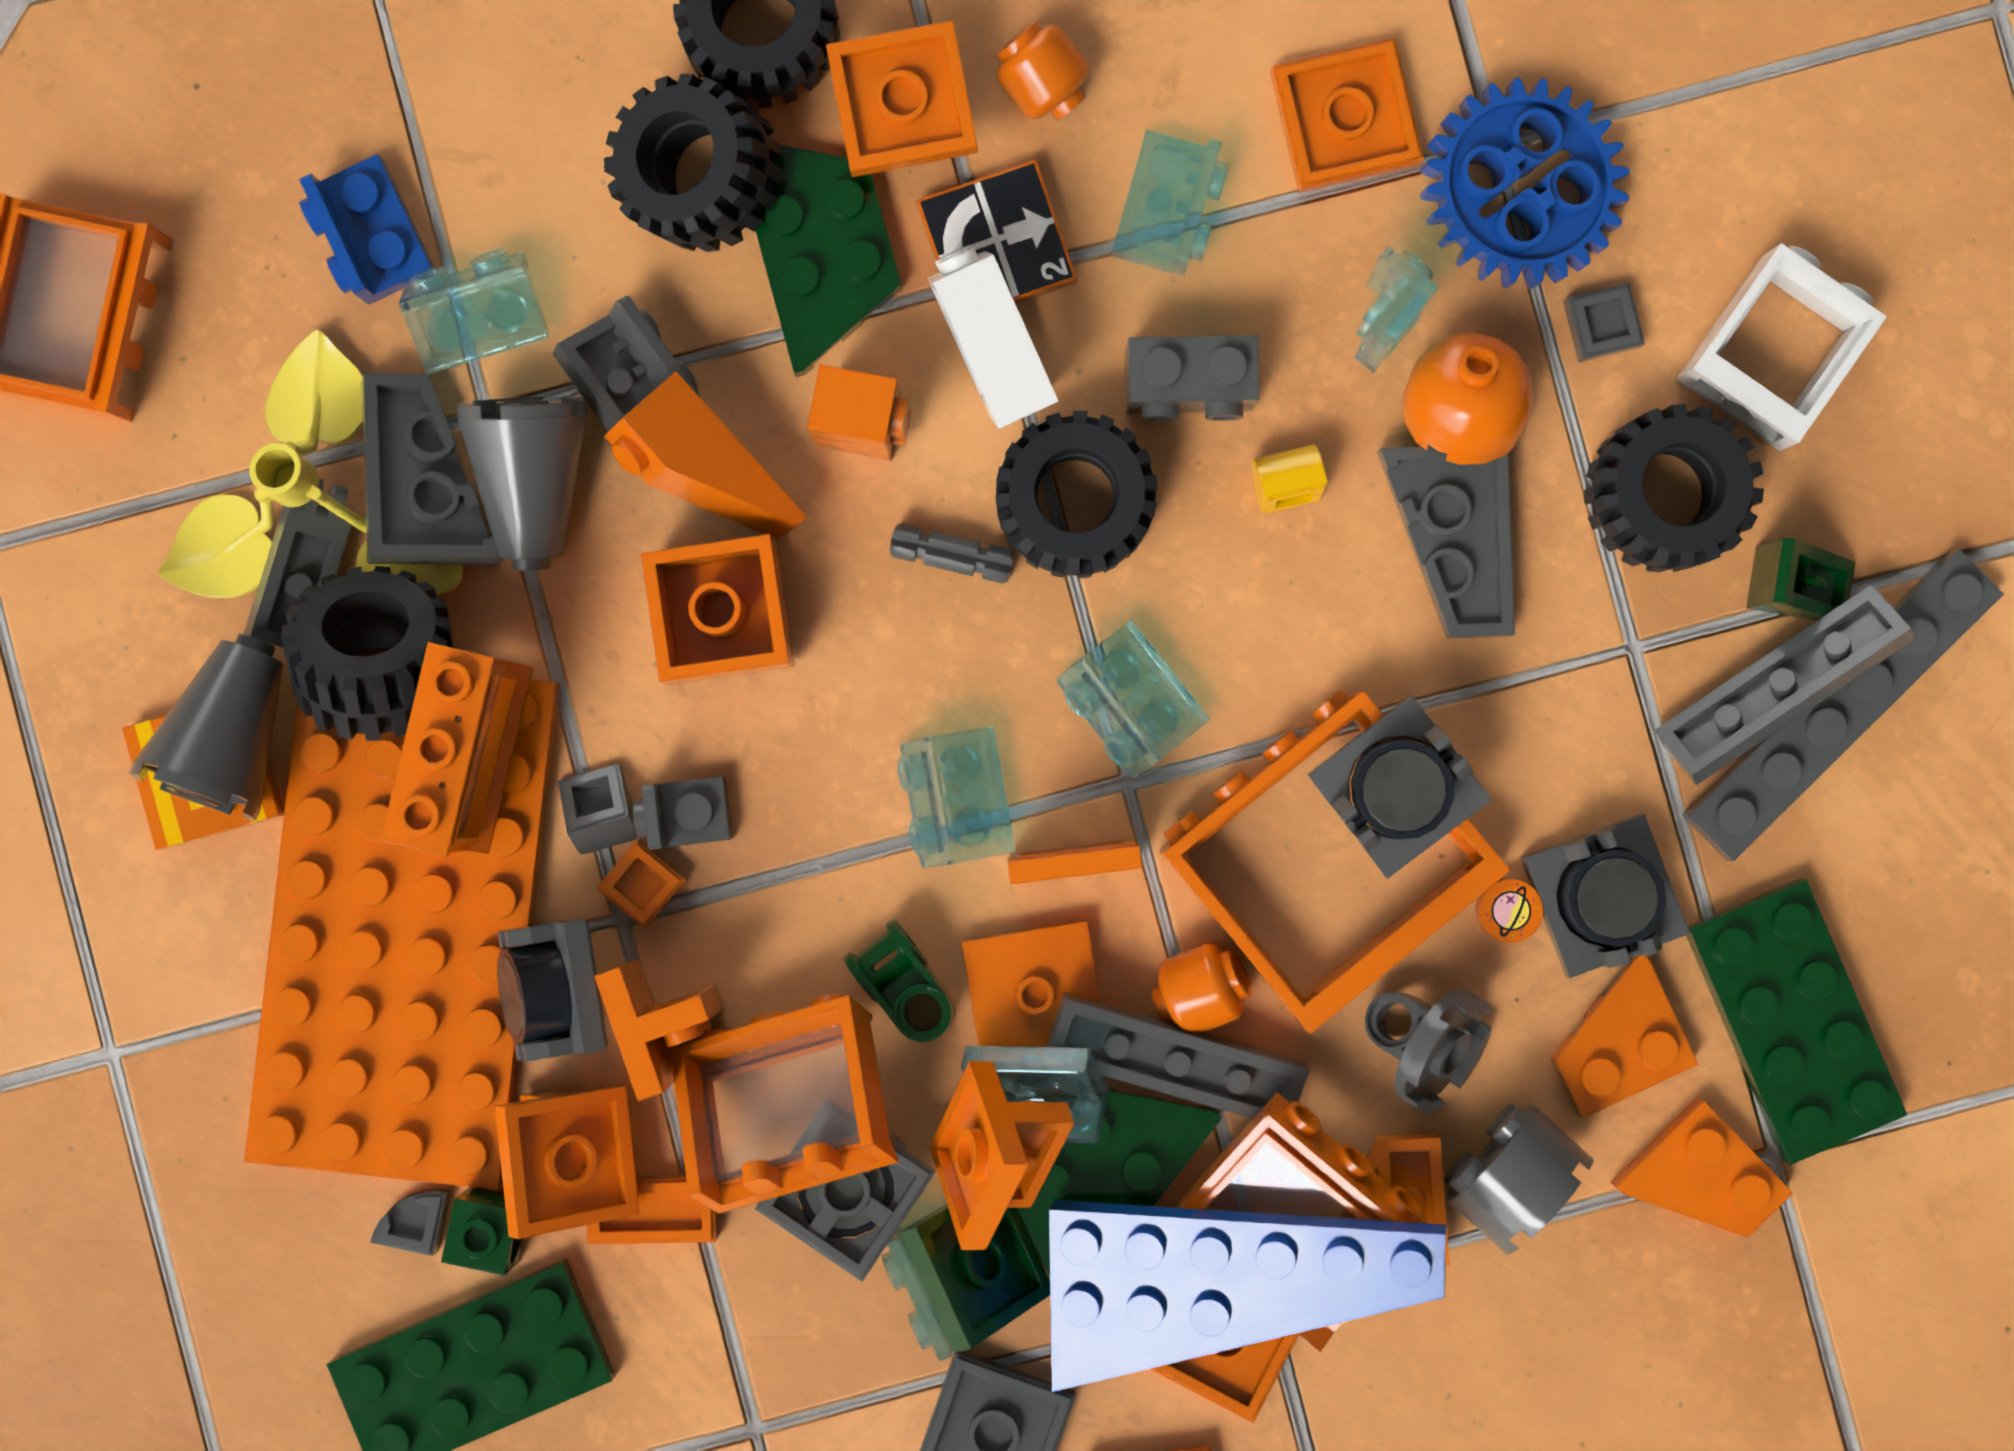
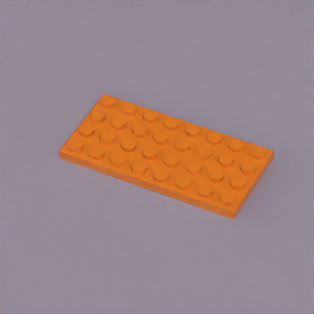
(384, 969)

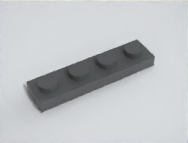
(1784, 684)
(1176, 1061)

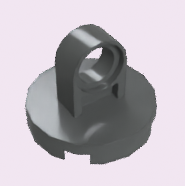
(1438, 1048)

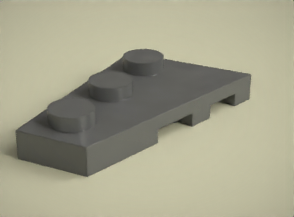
(414, 481)
(1459, 536)

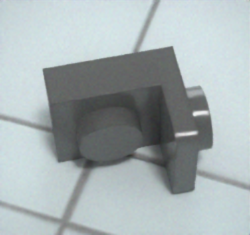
(683, 813)

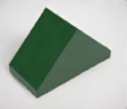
(1798, 579)

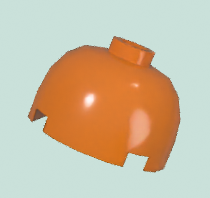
(1469, 398)

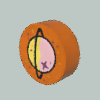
(1509, 910)

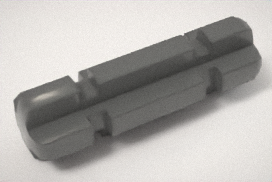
(951, 553)

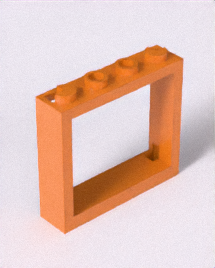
(1387, 947)

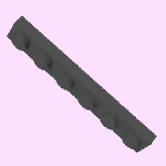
(1794, 757)

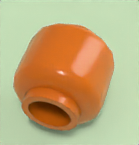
(1042, 71)
(1201, 989)

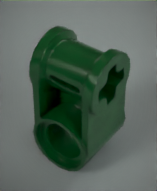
(900, 981)

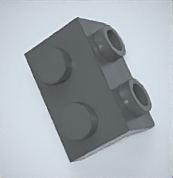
(619, 361)

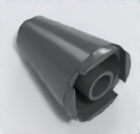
(525, 471)
(219, 730)

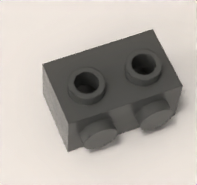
(1192, 376)

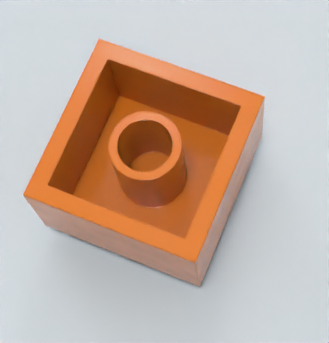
(717, 609)

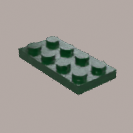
(1795, 1021)
(474, 1366)

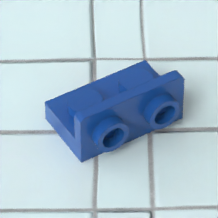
(366, 229)

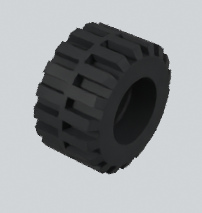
(764, 69)
(657, 135)
(1082, 440)
(1722, 473)
(356, 616)

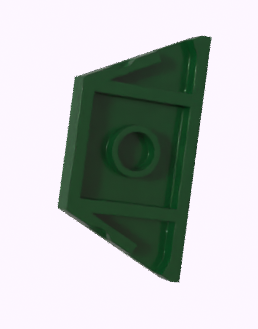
(824, 253)
(1133, 1163)

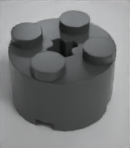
(1517, 1177)

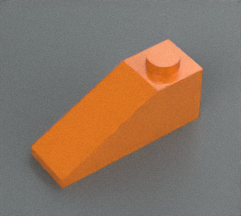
(692, 455)

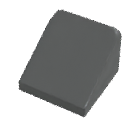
(597, 809)

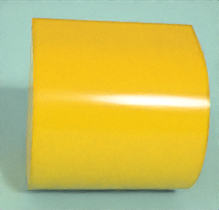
(1289, 478)

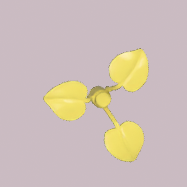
(223, 538)

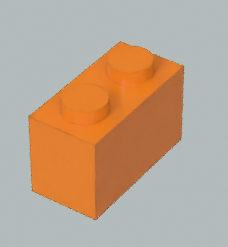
(858, 413)

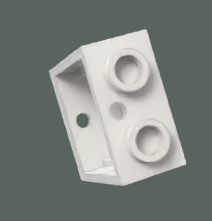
(991, 335)
(1747, 400)

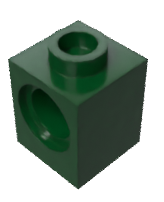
(479, 1233)

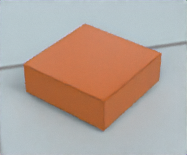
(641, 883)

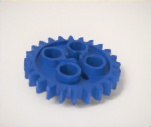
(1557, 229)

